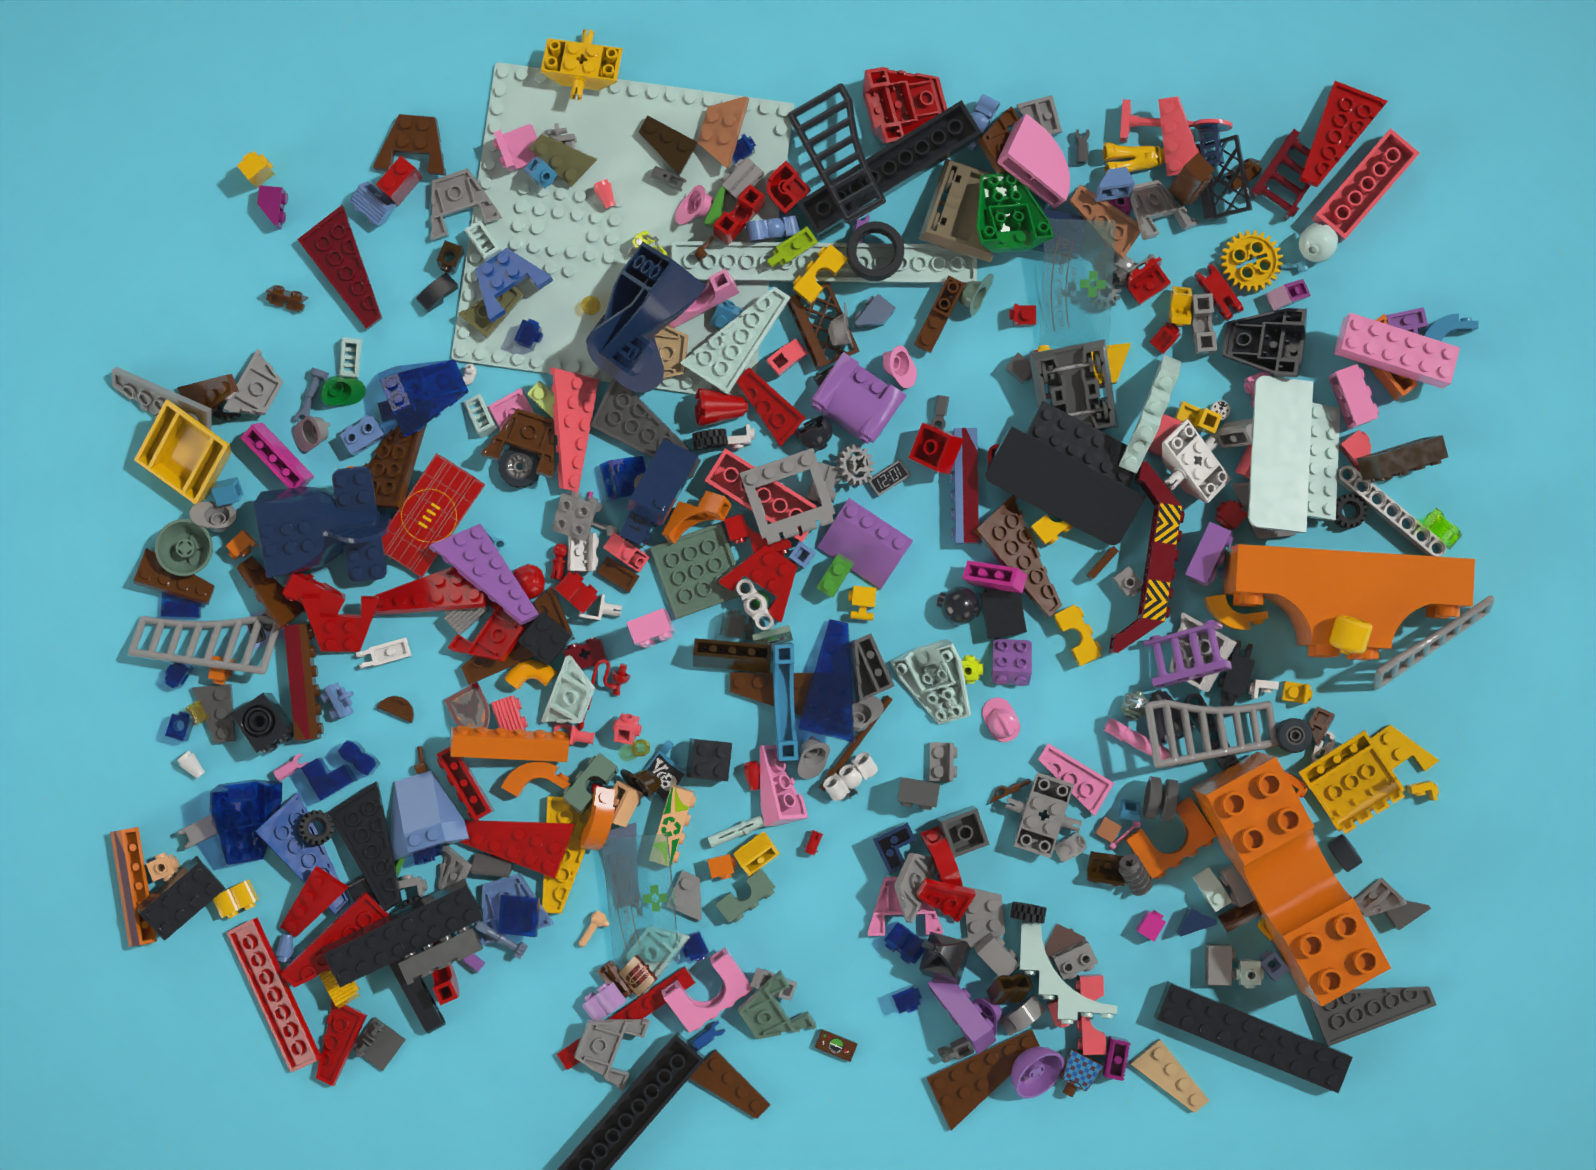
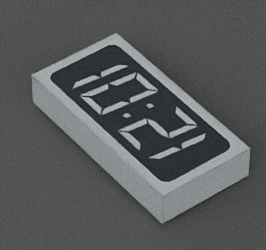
(889, 478)

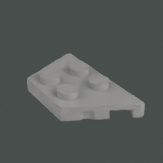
(256, 388)
(910, 878)

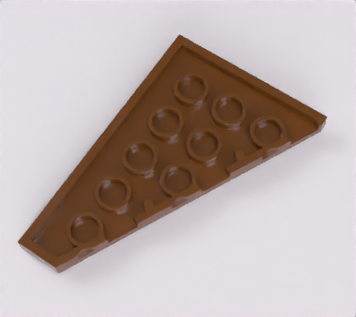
(394, 467)

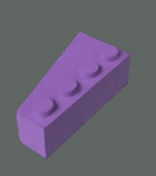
(964, 1013)

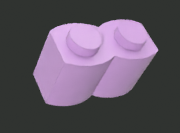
(603, 1002)

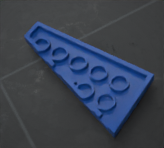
(283, 839)

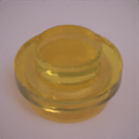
(590, 305)

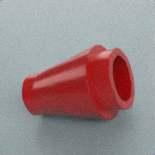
(752, 774)

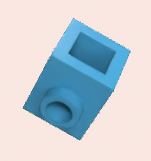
(540, 172)
(227, 491)

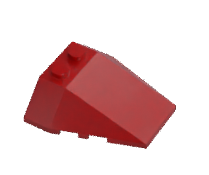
(900, 101)

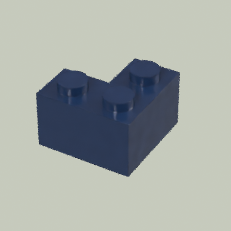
(889, 844)

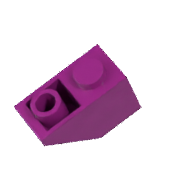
(272, 203)

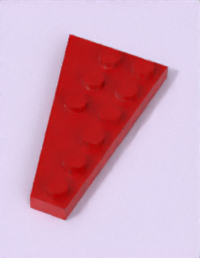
(1341, 123)
(431, 593)
(528, 844)
(311, 960)

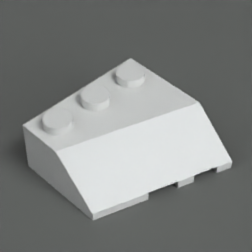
(1225, 647)

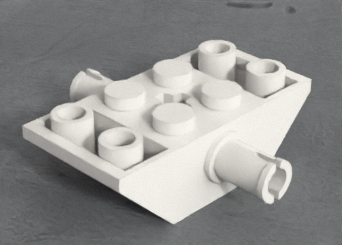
(1193, 463)

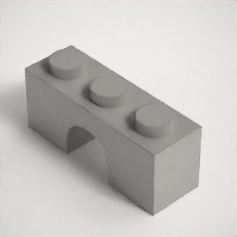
(1203, 335)

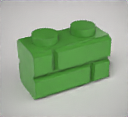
(835, 575)

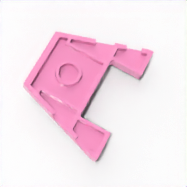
(889, 905)

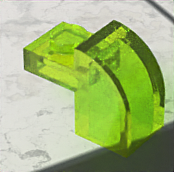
(1442, 528)

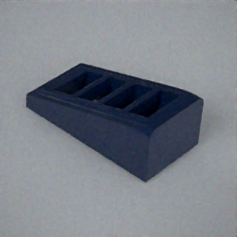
(1218, 148)

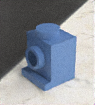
(802, 555)
(1279, 967)

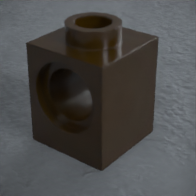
(450, 249)

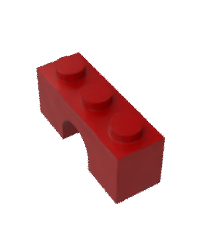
(747, 206)

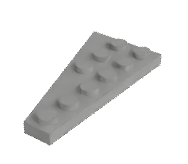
(153, 396)

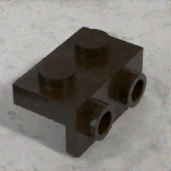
(1104, 869)

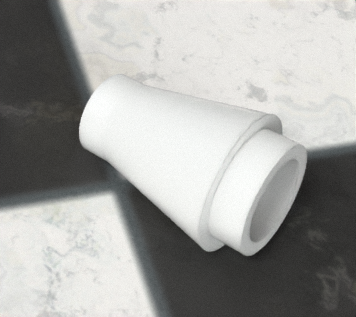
(191, 764)

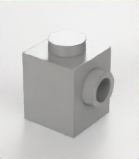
(1128, 582)

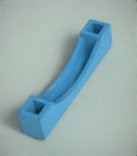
(784, 711)

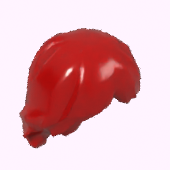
(530, 579)

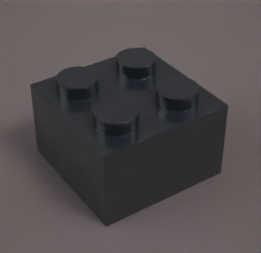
(546, 638)
(708, 759)

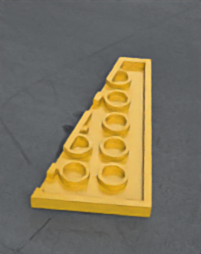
(558, 889)

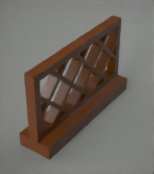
(810, 336)

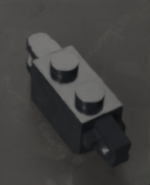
(1236, 680)

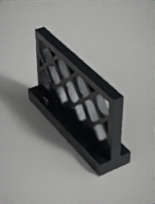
(1208, 194)

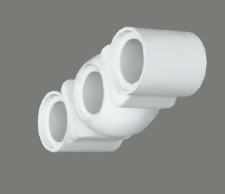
(751, 596)
(850, 776)

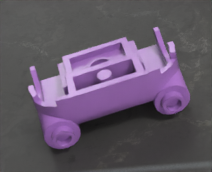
(857, 399)

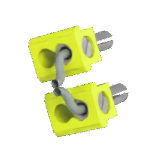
(644, 236)

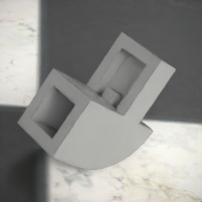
(762, 976)
(1022, 1016)

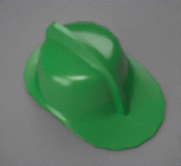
(342, 391)

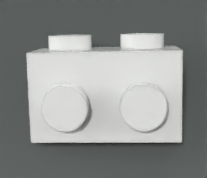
(583, 553)

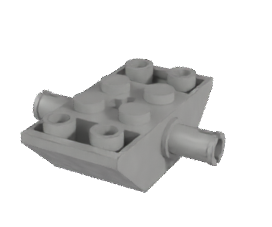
(1037, 834)

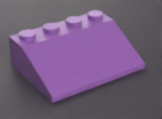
(866, 541)

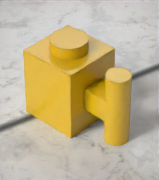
(864, 598)

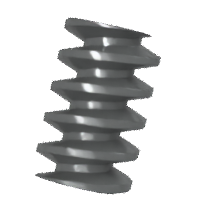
(1135, 875)

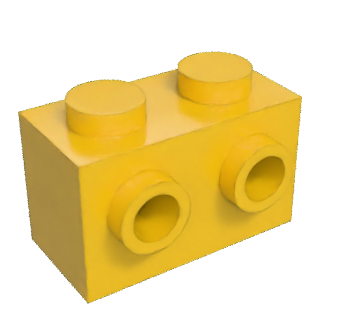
(256, 168)

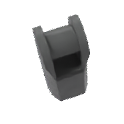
(665, 177)

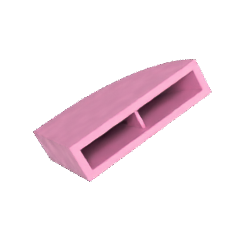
(1036, 161)

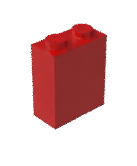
(399, 180)

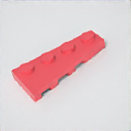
(1176, 134)

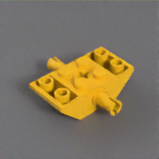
(581, 64)

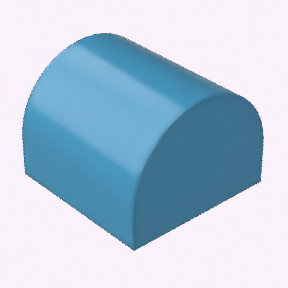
(1129, 810)

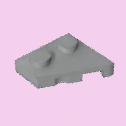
(1043, 112)
(453, 869)

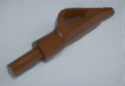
(1009, 790)

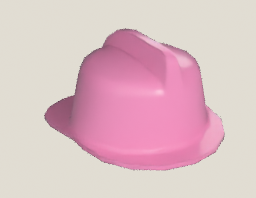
(695, 204)
(900, 365)
(1001, 719)

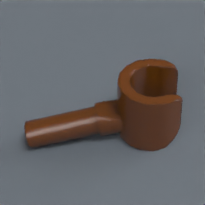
(700, 252)
(420, 767)

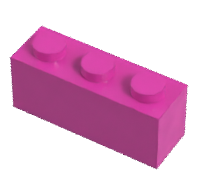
(994, 576)

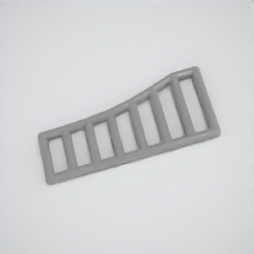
(198, 626)
(1431, 643)
(1202, 711)

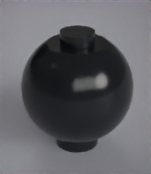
(959, 605)

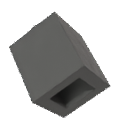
(1020, 368)

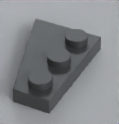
(218, 703)

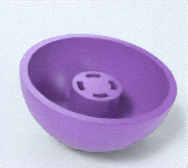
(1036, 1071)

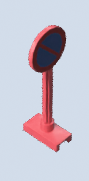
(1129, 120)

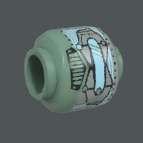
(1134, 705)

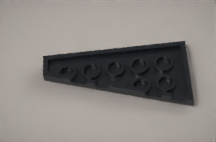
(366, 835)

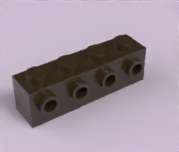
(732, 655)

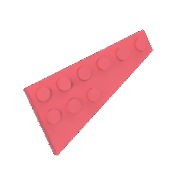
(572, 420)

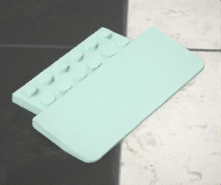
(1292, 456)

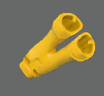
(1143, 156)

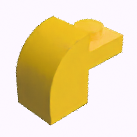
(1180, 306)
(1201, 419)

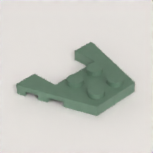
(765, 1014)

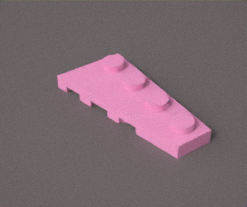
(1089, 786)

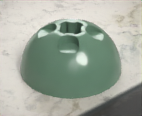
(173, 546)

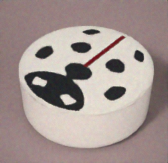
(1221, 408)

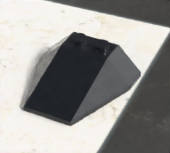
(1268, 341)

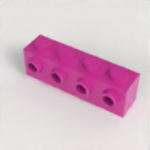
(276, 456)

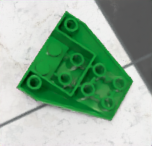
(1009, 215)

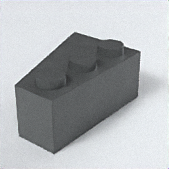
(868, 669)

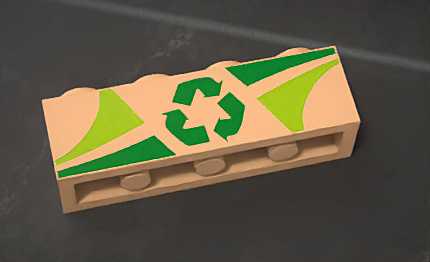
(676, 817)

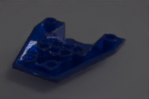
(238, 812)

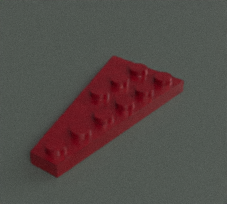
(338, 257)

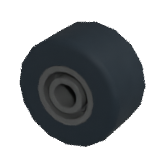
(1287, 735)
(1344, 852)

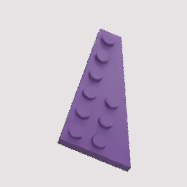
(485, 568)

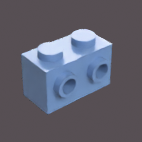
(362, 435)

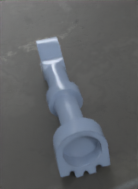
(311, 393)
(518, 949)

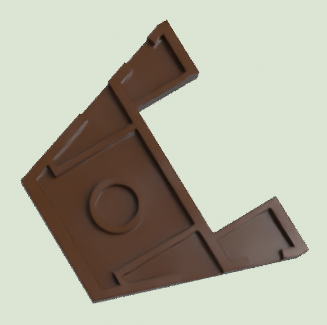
(415, 136)
(995, 138)
(528, 433)

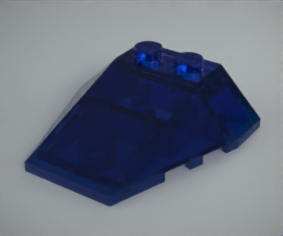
(421, 392)

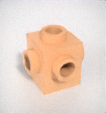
(157, 869)

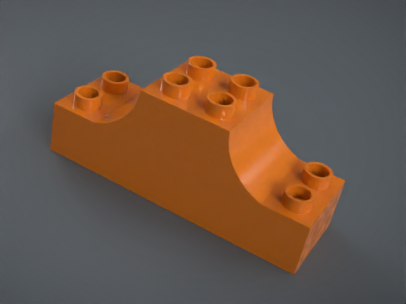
(1369, 586)

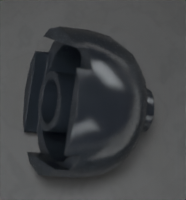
(815, 433)

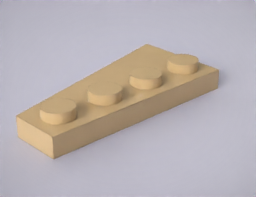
(1167, 1072)

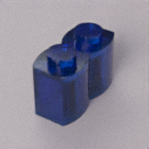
(355, 753)
(904, 942)

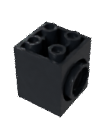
(276, 728)

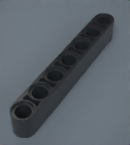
(1212, 725)

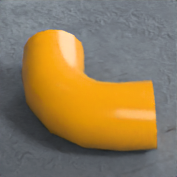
(530, 670)

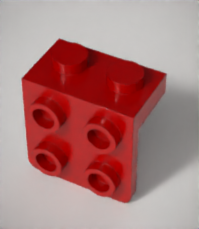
(1147, 281)

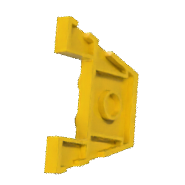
(1397, 748)

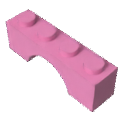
(719, 288)

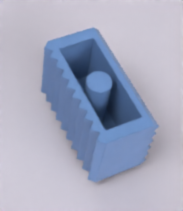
(372, 203)

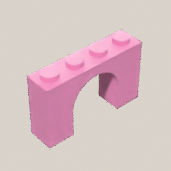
(694, 1012)

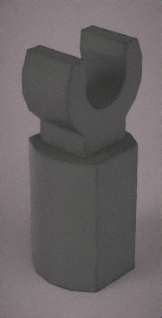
(1082, 148)
(940, 409)

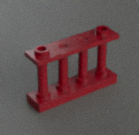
(1272, 174)

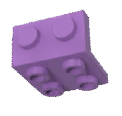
(1012, 662)

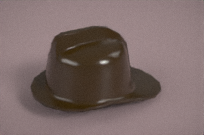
(643, 781)

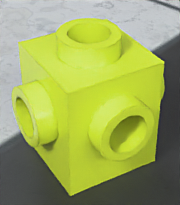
(973, 663)

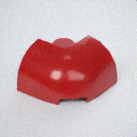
(786, 188)

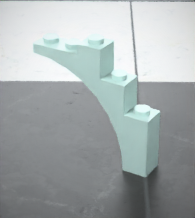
(1152, 412)
(1070, 1003)

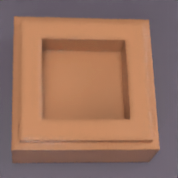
(1108, 829)

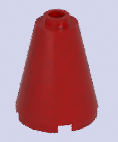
(718, 407)

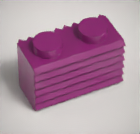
(1116, 1058)

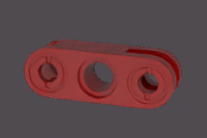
(1222, 293)

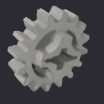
(854, 465)

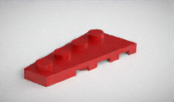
(314, 898)
(341, 1034)

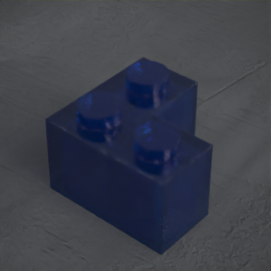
(325, 782)

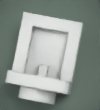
(738, 442)

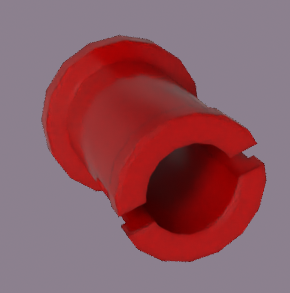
(813, 842)

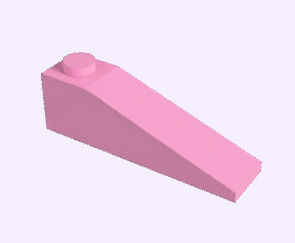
(777, 793)

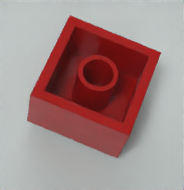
(936, 448)

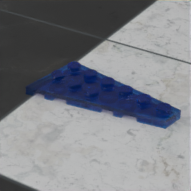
(830, 697)

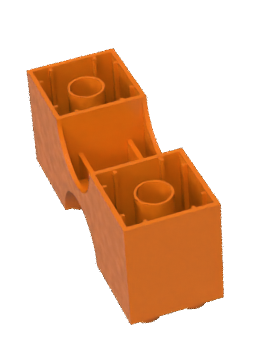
(1300, 898)

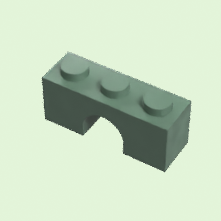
(599, 769)
(733, 907)

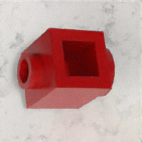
(1230, 514)

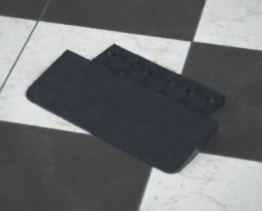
(1068, 473)

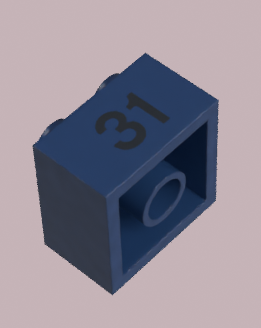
(637, 529)

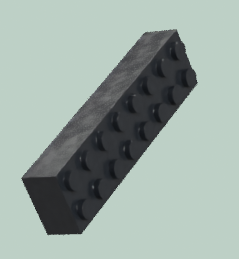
(402, 933)

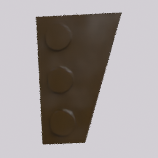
(670, 144)

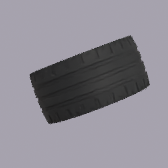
(886, 230)

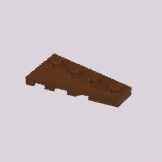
(725, 1081)

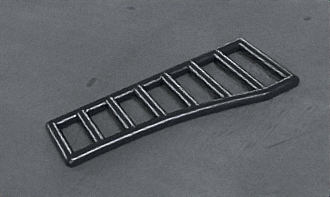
(857, 155)

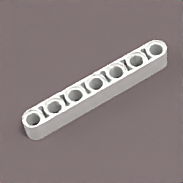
(1399, 513)

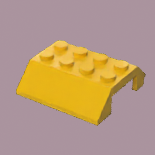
(1353, 782)

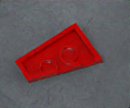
(949, 898)

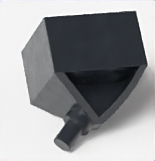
(944, 957)

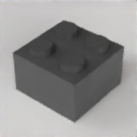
(918, 792)
(963, 831)

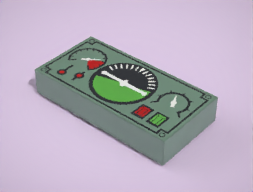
(776, 635)

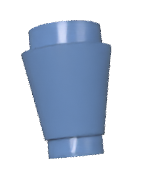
(284, 951)

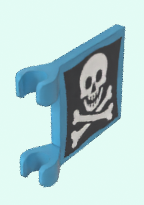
(666, 771)

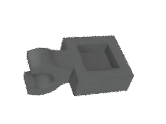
(959, 1049)

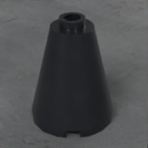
(1159, 718)

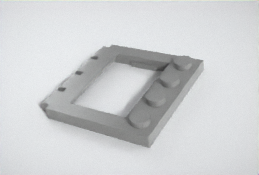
(778, 470)

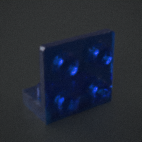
(619, 476)

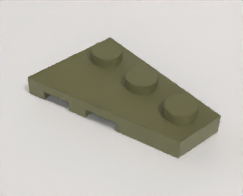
(563, 159)
(478, 317)

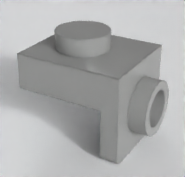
(1070, 847)
(409, 880)

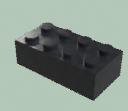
(180, 898)

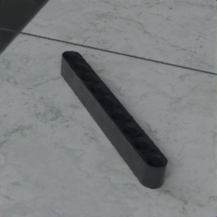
(416, 992)

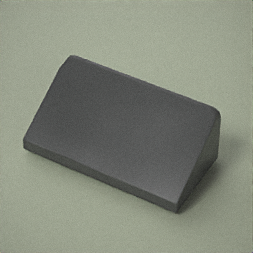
(491, 865)

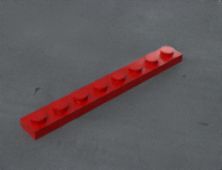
(636, 1010)

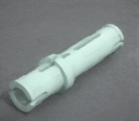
(716, 839)

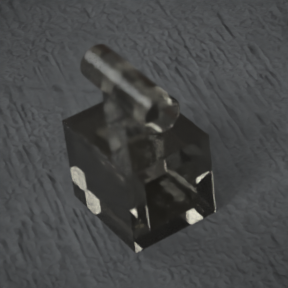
(734, 624)

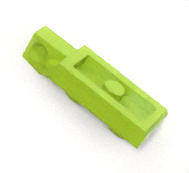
(792, 247)

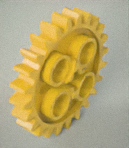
(1244, 246)

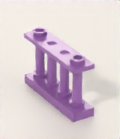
(1199, 669)

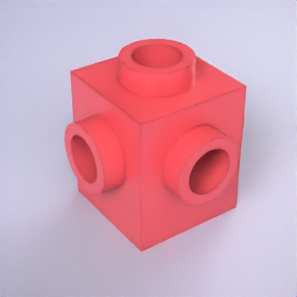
(626, 728)

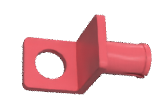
(576, 735)

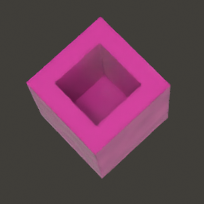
(1151, 925)

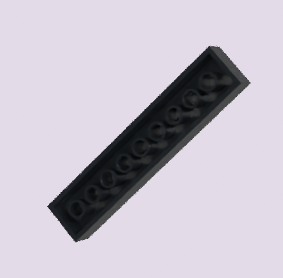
(896, 164)
(1253, 1037)
(636, 1107)

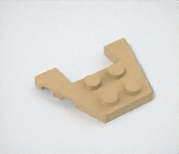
(672, 349)

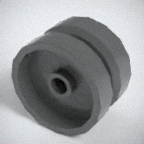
(1160, 799)

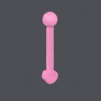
(1136, 825)

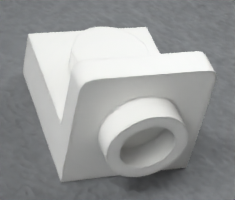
(1266, 686)

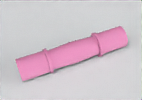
(1133, 738)

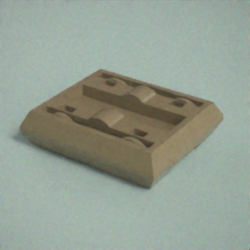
(959, 212)

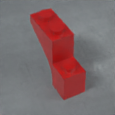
(739, 531)

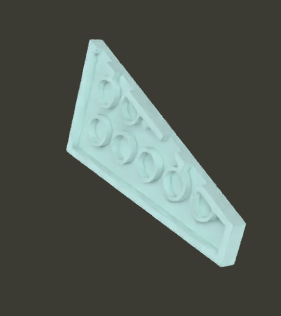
(731, 349)

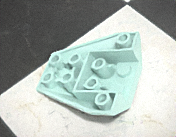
(935, 680)

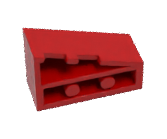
(301, 585)

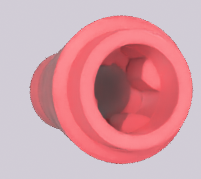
(604, 192)

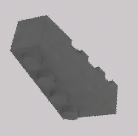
(440, 954)

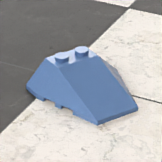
(423, 816)

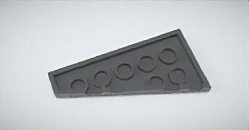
(633, 422)
(1369, 1009)

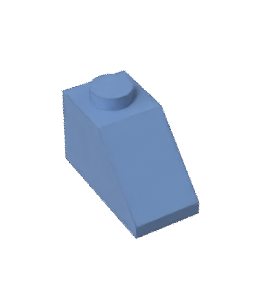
(1115, 185)

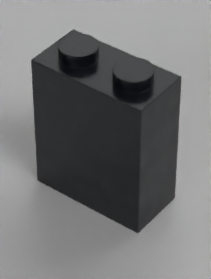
(1002, 613)

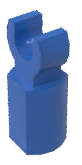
(707, 1036)

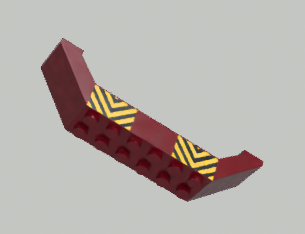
(1159, 560)

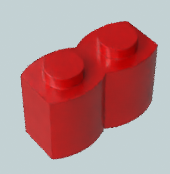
(577, 592)

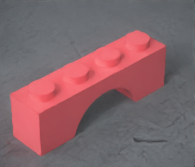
(1091, 1040)

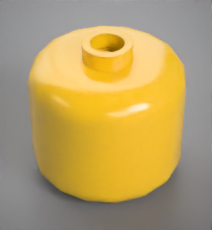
(1350, 634)

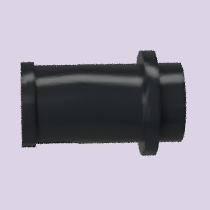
(819, 378)

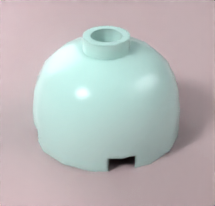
(1318, 242)

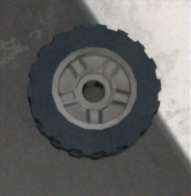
(511, 474)

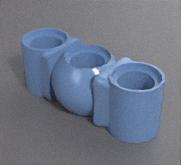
(984, 111)
(772, 228)

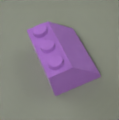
(1209, 554)

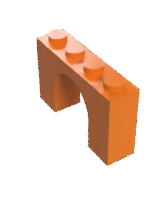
(1197, 835)

